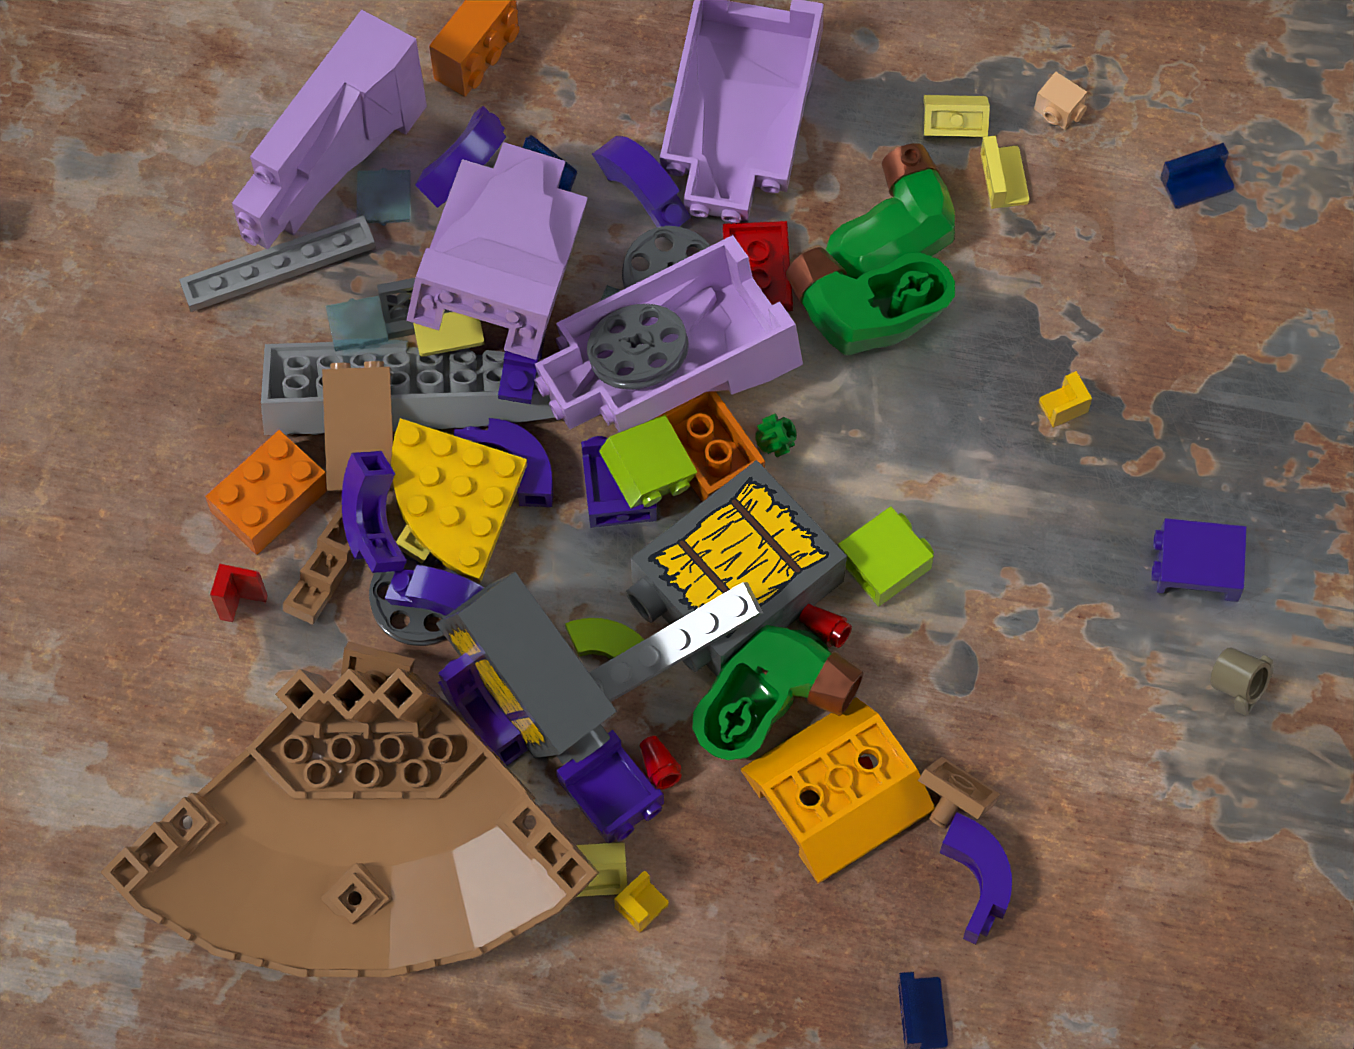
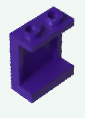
(604, 498)
(1200, 557)
(611, 790)

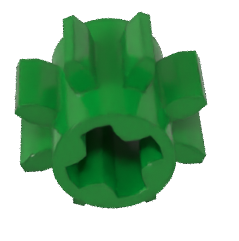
(776, 435)

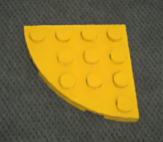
(453, 494)

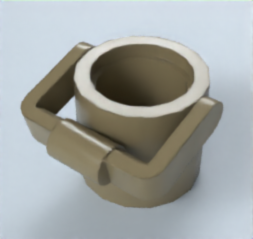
(1241, 677)

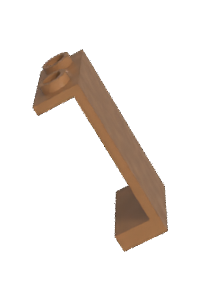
(355, 415)

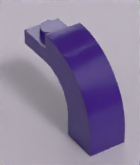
(476, 144)
(643, 175)
(518, 377)
(537, 481)
(364, 511)
(430, 589)
(472, 701)
(984, 856)

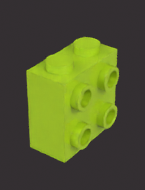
(648, 462)
(886, 555)

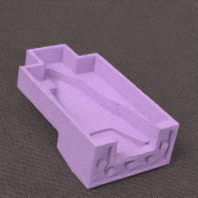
(740, 102)
(333, 123)
(501, 247)
(730, 330)

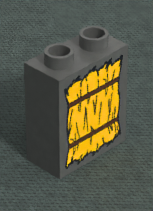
(737, 536)
(530, 670)

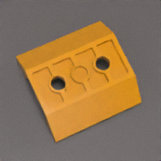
(856, 804)

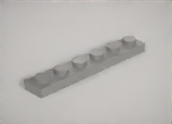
(277, 263)
(677, 641)

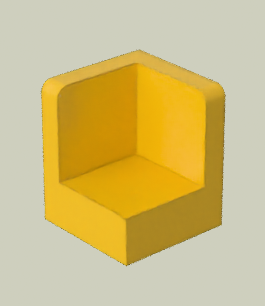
(1066, 402)
(640, 902)

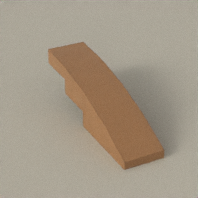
(321, 573)

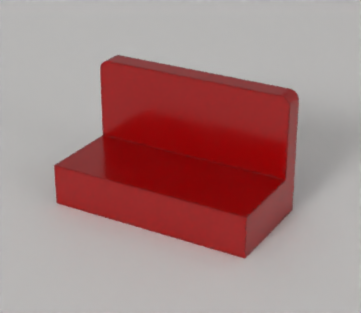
(231, 585)

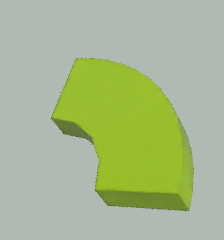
(601, 637)

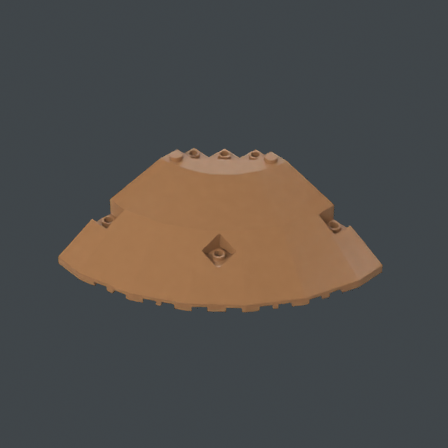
(346, 798)

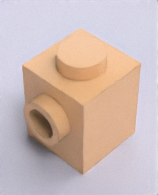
(1061, 101)

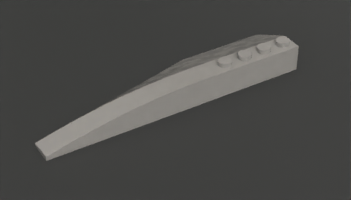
(429, 390)

